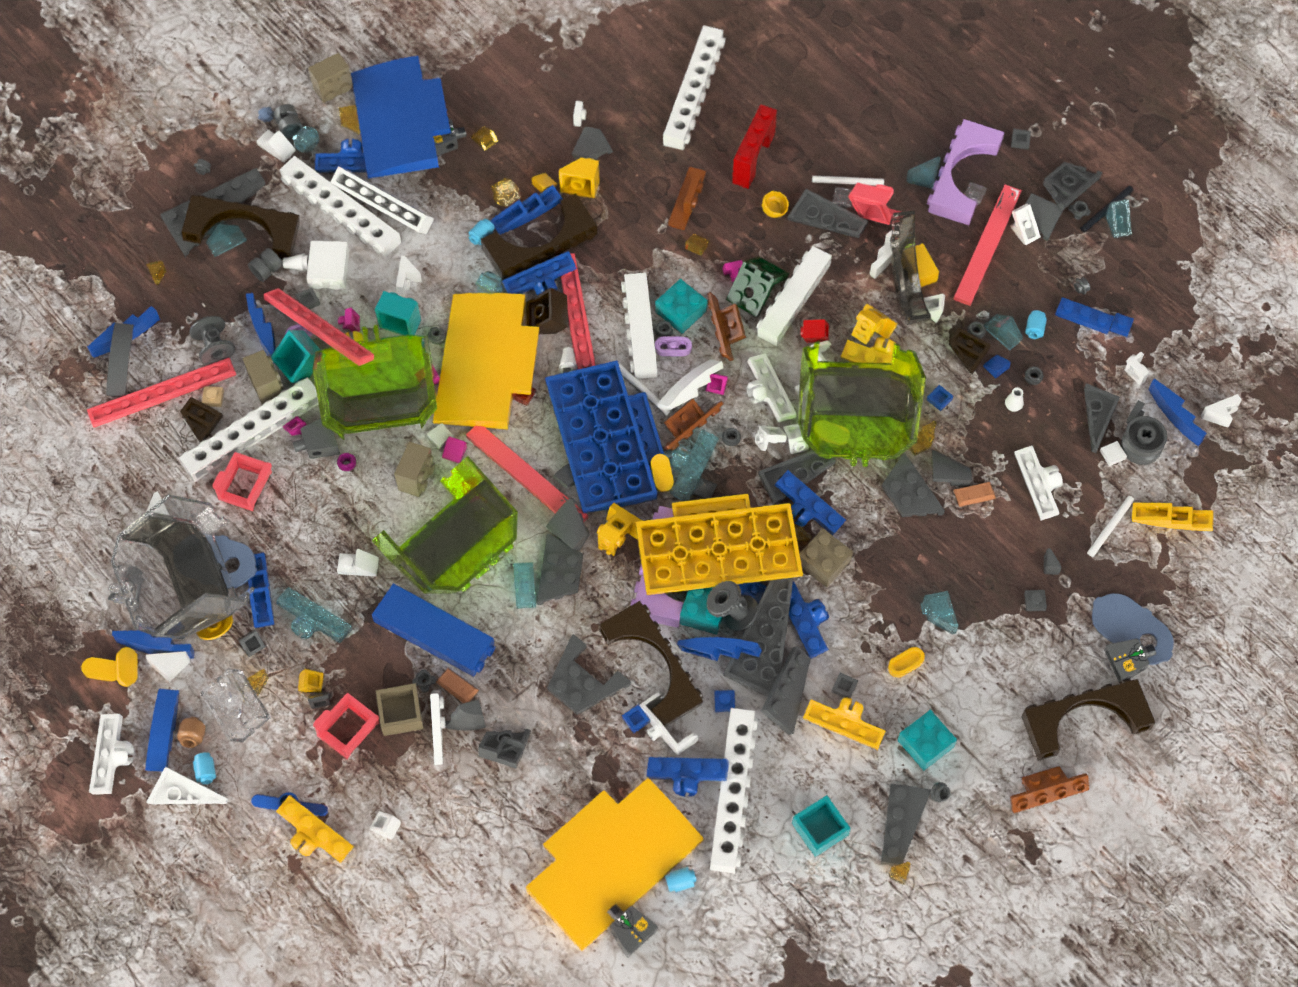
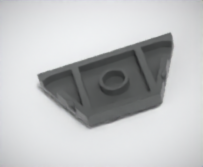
(1069, 183)
(910, 491)
(559, 571)

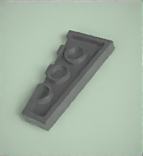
(826, 215)
(804, 467)
(902, 819)

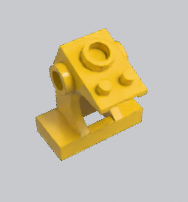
(871, 321)
(611, 537)

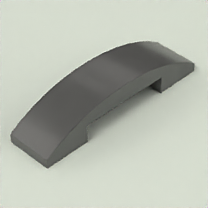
(119, 360)

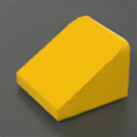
(542, 182)
(310, 681)

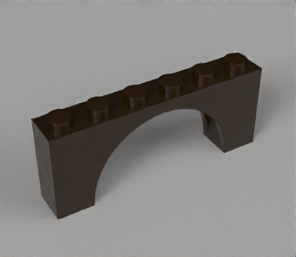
(207, 212)
(512, 259)
(637, 625)
(1123, 699)

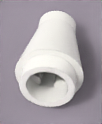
(296, 262)
(568, 360)
(1015, 400)

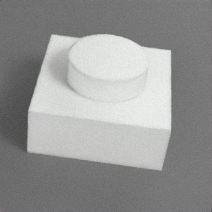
(579, 113)

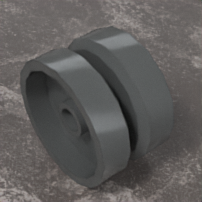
(1144, 440)

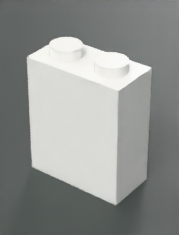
(328, 265)

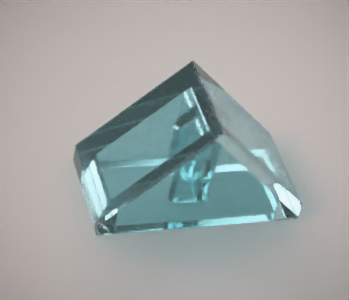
(924, 174)
(1119, 218)
(225, 238)
(1004, 330)

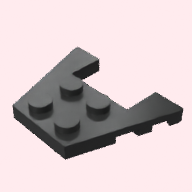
(576, 686)

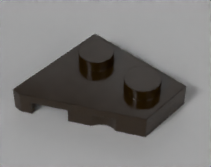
(969, 349)
(200, 418)

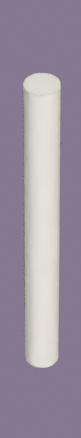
(846, 180)
(636, 383)
(1110, 526)

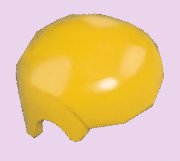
(775, 204)

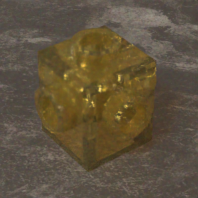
(505, 192)

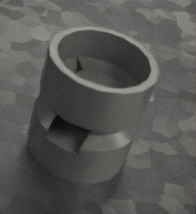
(287, 120)
(264, 265)

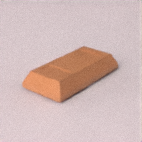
(974, 494)
(457, 686)

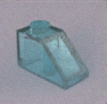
(524, 585)
(940, 611)

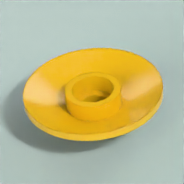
(216, 630)

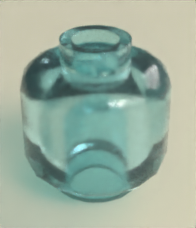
(306, 139)
(489, 283)

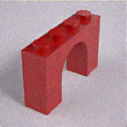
(759, 134)

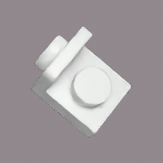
(1135, 369)
(769, 434)
(795, 439)

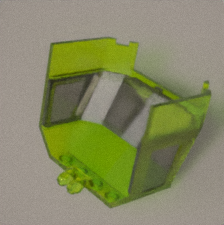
(381, 393)
(860, 406)
(459, 537)

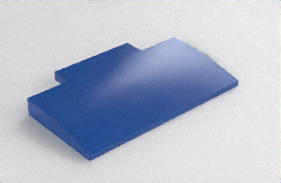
(399, 117)
(605, 436)

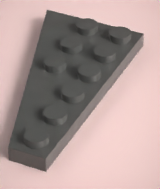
(232, 191)

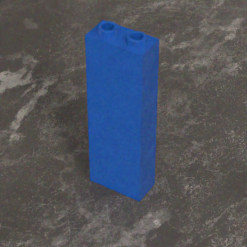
(434, 630)

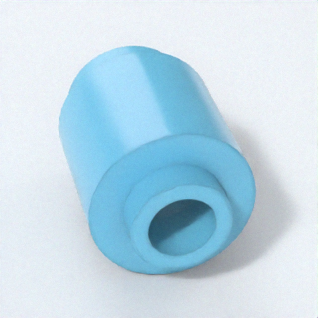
(480, 230)
(1036, 324)
(204, 768)
(680, 879)

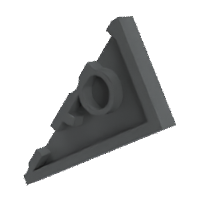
(1099, 408)

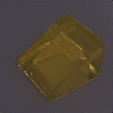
(485, 138)
(696, 244)
(258, 680)

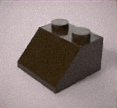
(548, 312)

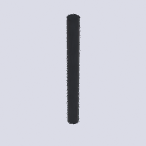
(1099, 215)

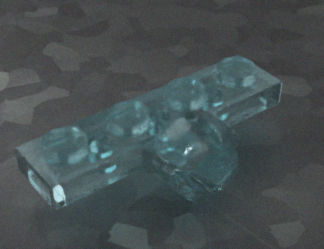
(691, 464)
(312, 617)

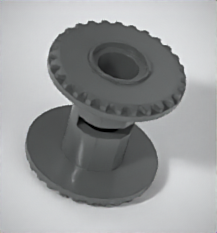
(209, 331)
(727, 602)

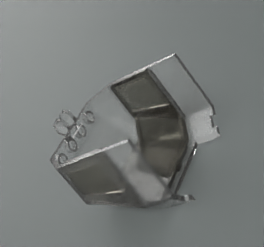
(174, 570)

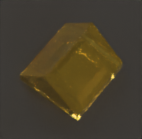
(157, 271)
(900, 872)

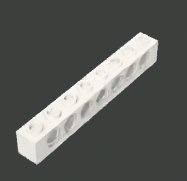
(693, 88)
(296, 169)
(247, 438)
(721, 860)

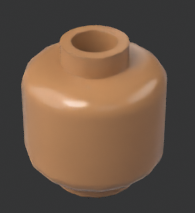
(191, 732)

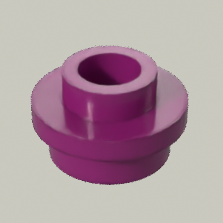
(346, 457)

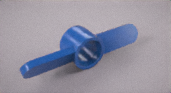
(274, 803)

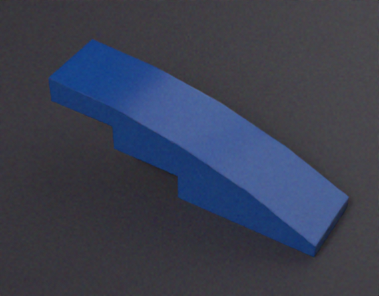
(526, 211)
(263, 330)
(102, 343)
(1171, 405)
(261, 597)
(150, 644)
(714, 646)
(162, 729)

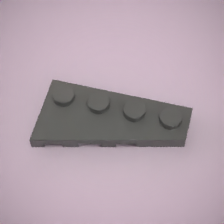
(786, 694)

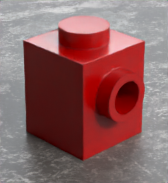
(815, 330)

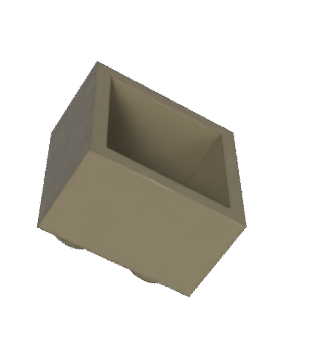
(330, 77)
(263, 376)
(414, 469)
(825, 557)
(399, 709)

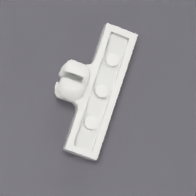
(768, 388)
(1039, 481)
(109, 754)

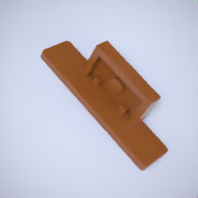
(687, 198)
(728, 325)
(687, 419)
(1048, 787)

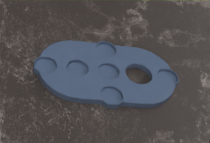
(247, 560)
(1123, 619)

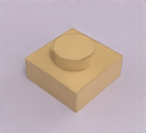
(212, 396)

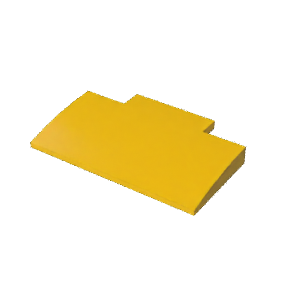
(485, 360)
(717, 543)
(610, 858)

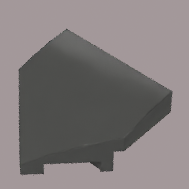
(591, 144)

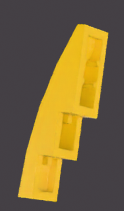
(1172, 517)

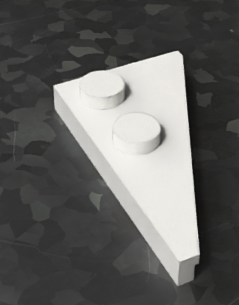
(438, 724)
(178, 789)

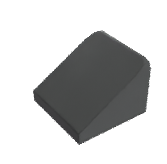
(564, 476)
(1051, 563)
(251, 643)
(319, 700)

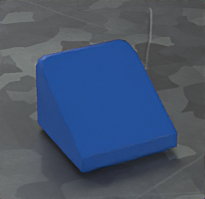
(997, 366)

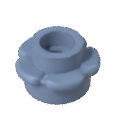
(265, 114)

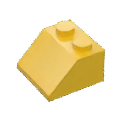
(580, 178)

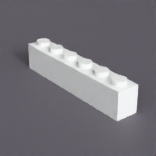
(382, 200)
(794, 296)
(640, 326)

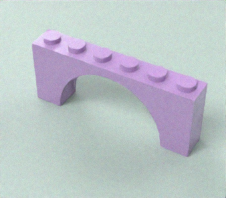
(970, 140)
(662, 607)

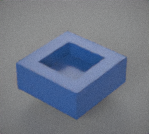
(1121, 324)
(939, 397)
(724, 700)
(636, 718)

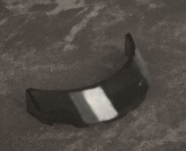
(905, 268)

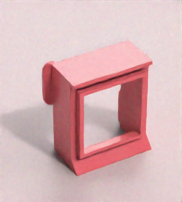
(871, 202)
(226, 477)
(328, 718)

